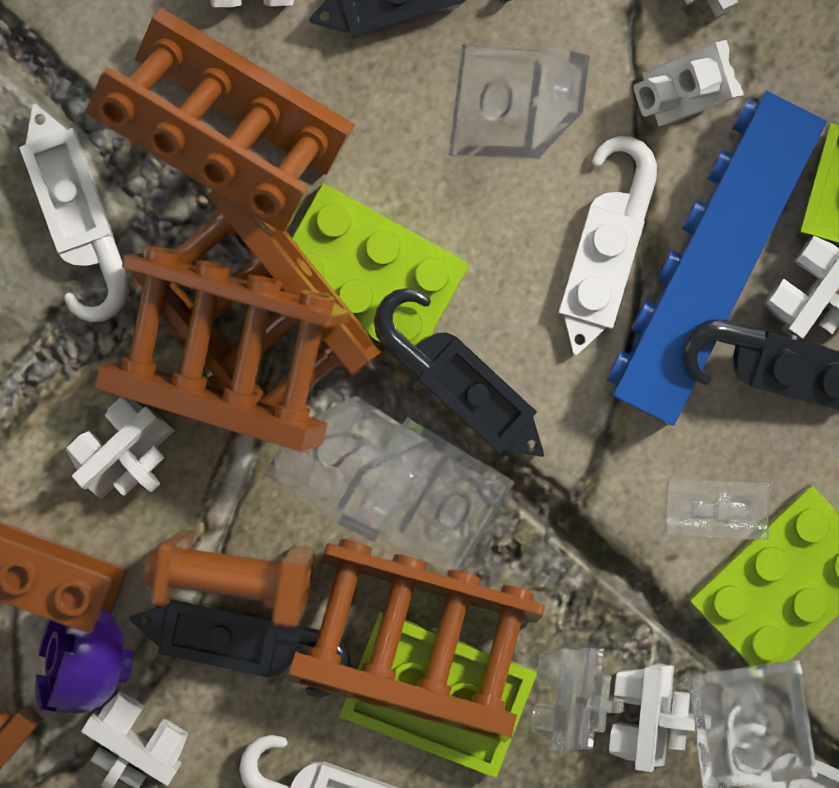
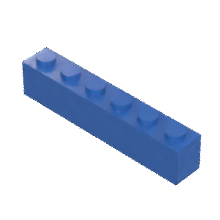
(718, 254)

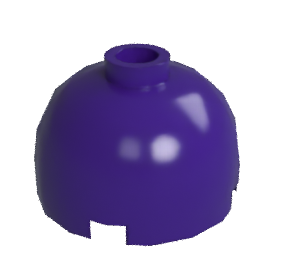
(81, 666)

